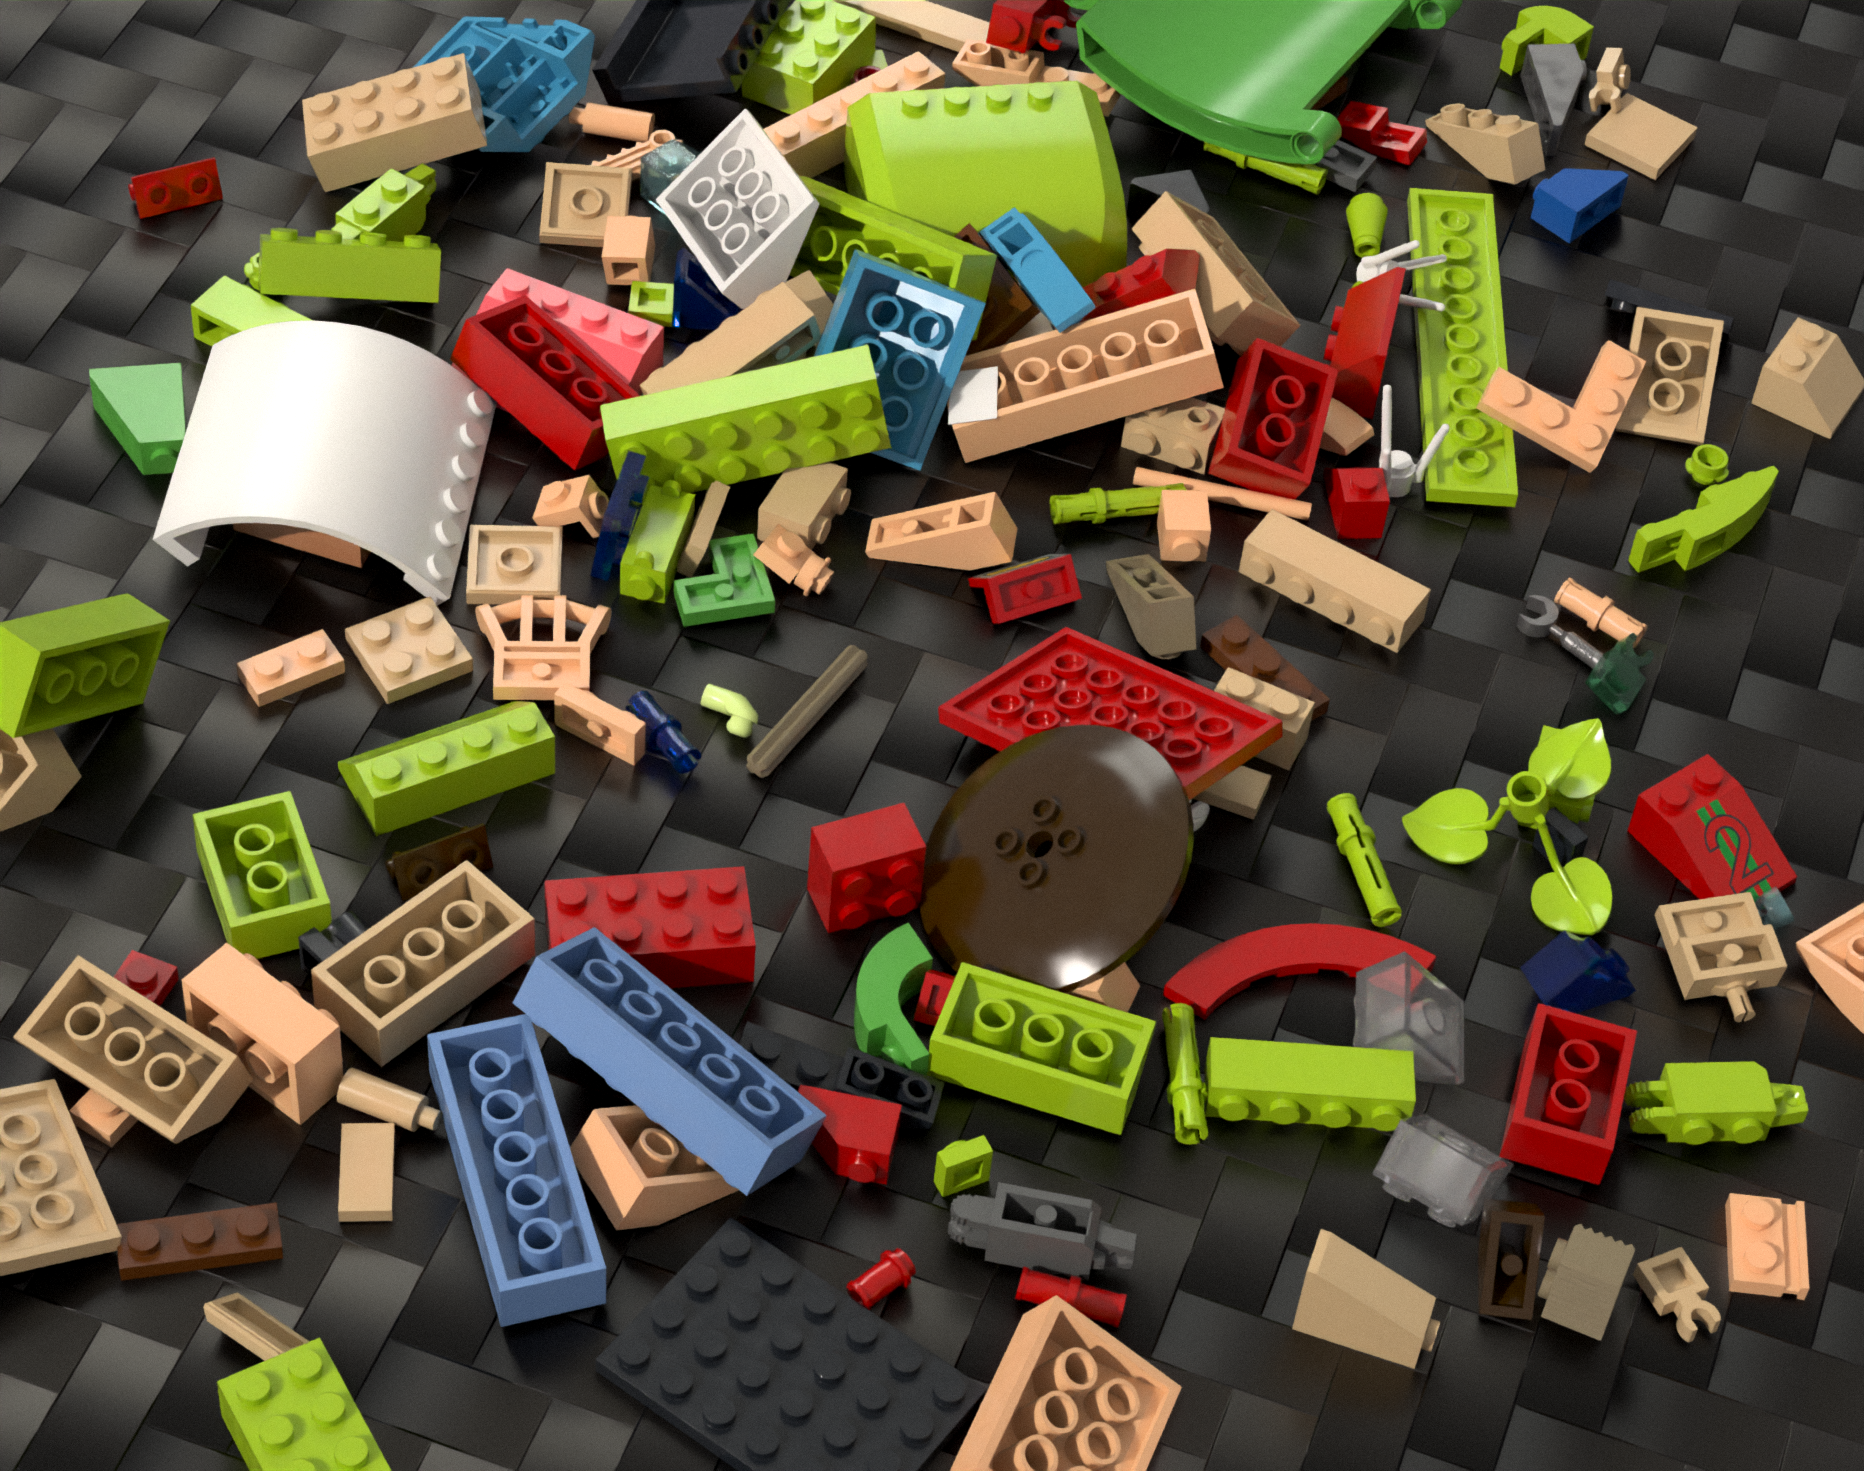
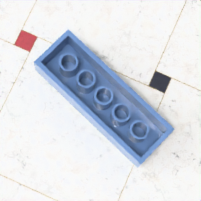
(669, 1060)
(516, 1170)

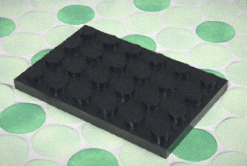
(785, 1368)

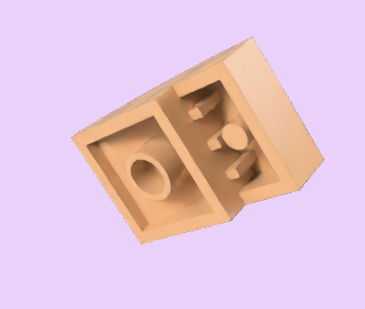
(1837, 962)

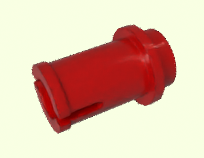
(881, 1279)

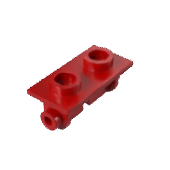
(176, 188)

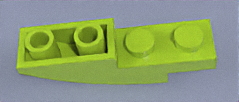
(1717, 523)

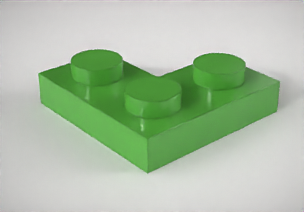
(734, 591)

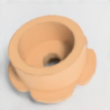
(814, 575)

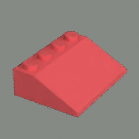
(618, 339)

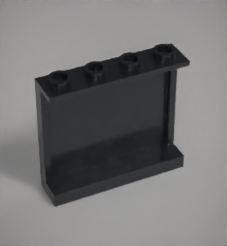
(685, 48)

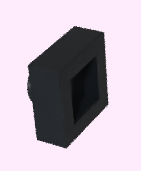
(1566, 837)

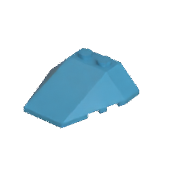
(524, 74)

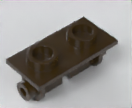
(430, 862)

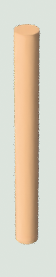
(1227, 494)

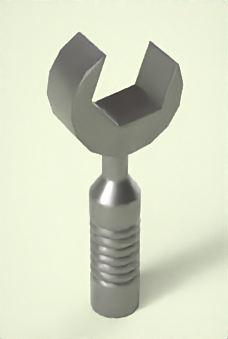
(1546, 625)

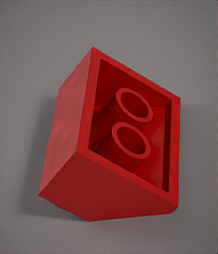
(1144, 281)
(1363, 340)

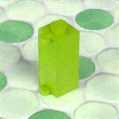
(657, 543)

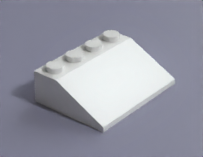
(741, 211)

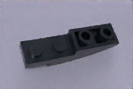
(852, 1074)

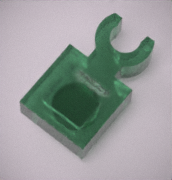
(1617, 675)

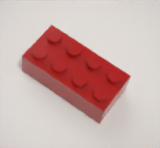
(674, 923)

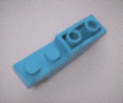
(1038, 269)

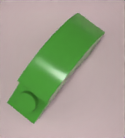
(885, 982)

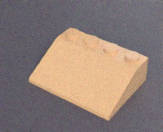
(1068, 1401)

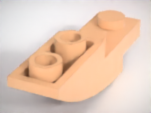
(994, 65)

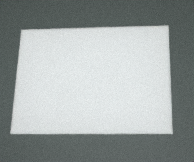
(974, 396)

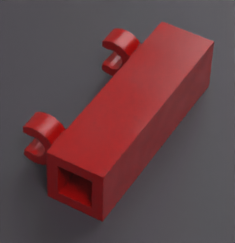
(1024, 22)

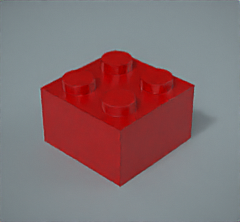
(866, 867)

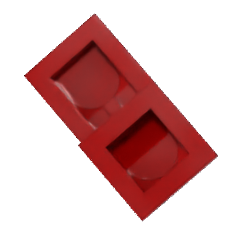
(1370, 129)

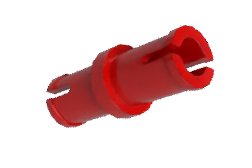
(1087, 1299)

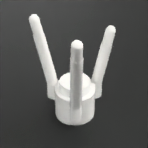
(1376, 265)
(1397, 464)

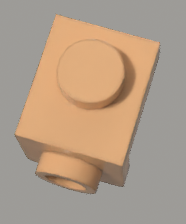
(572, 502)

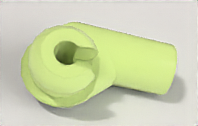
(731, 704)

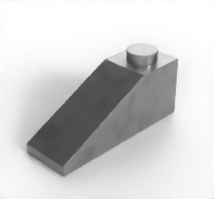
(1552, 83)

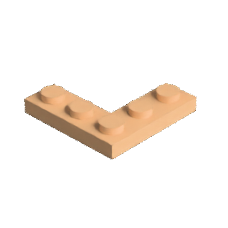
(1575, 432)

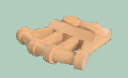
(540, 668)

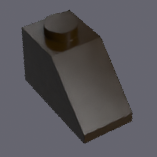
(1509, 1258)

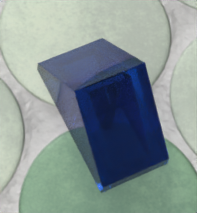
(696, 297)

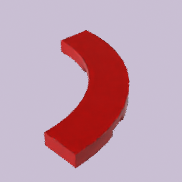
(1283, 952)

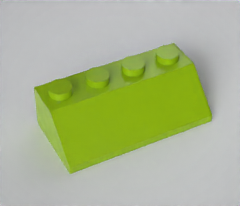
(451, 766)
(1040, 1048)

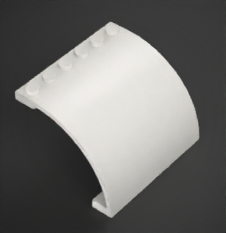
(333, 438)

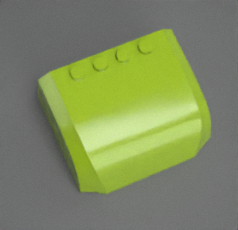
(993, 148)

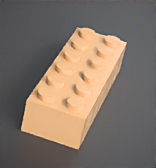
(1093, 374)

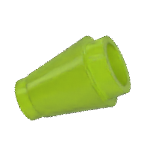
(1366, 223)

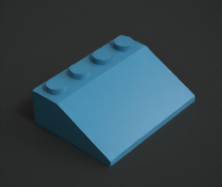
(915, 343)

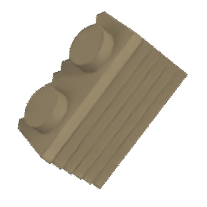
(1585, 1280)

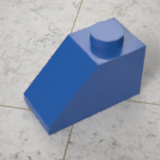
(1577, 200)

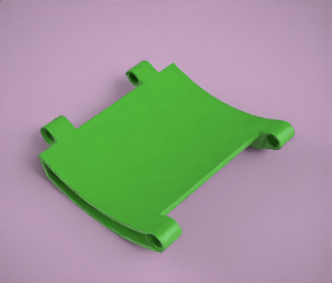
(1242, 67)

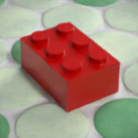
(1273, 420)
(1568, 1094)

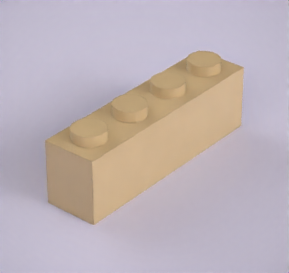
(760, 336)
(1334, 580)

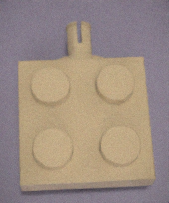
(1721, 949)

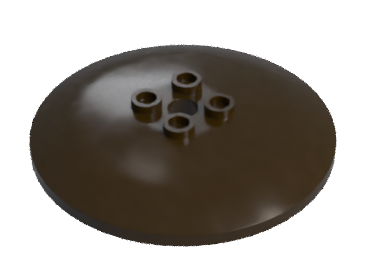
(1102, 888)

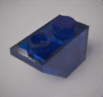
(1577, 974)

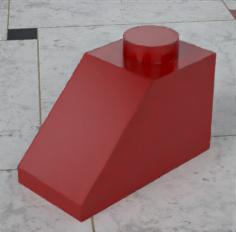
(1357, 501)
(856, 1134)

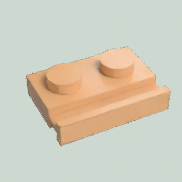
(1766, 1246)

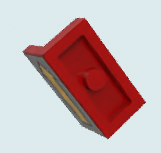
(1029, 586)

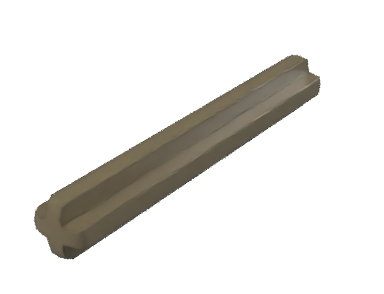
(807, 711)

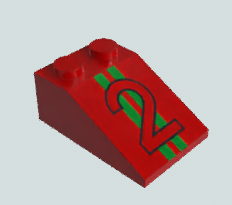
(1709, 833)

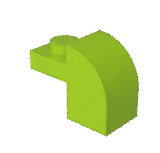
(1543, 26)

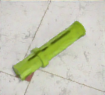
(1303, 175)
(1102, 505)
(1357, 843)
(1185, 1087)

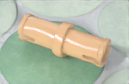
(1599, 612)

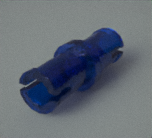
(664, 732)

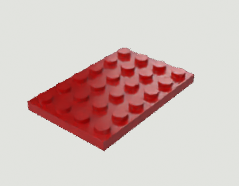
(1091, 683)

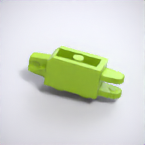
(389, 205)
(1714, 1103)

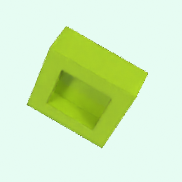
(652, 302)
(963, 1165)

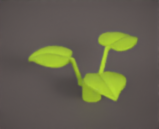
(1570, 762)

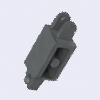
(1040, 1231)

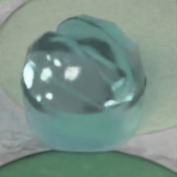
(1773, 909)

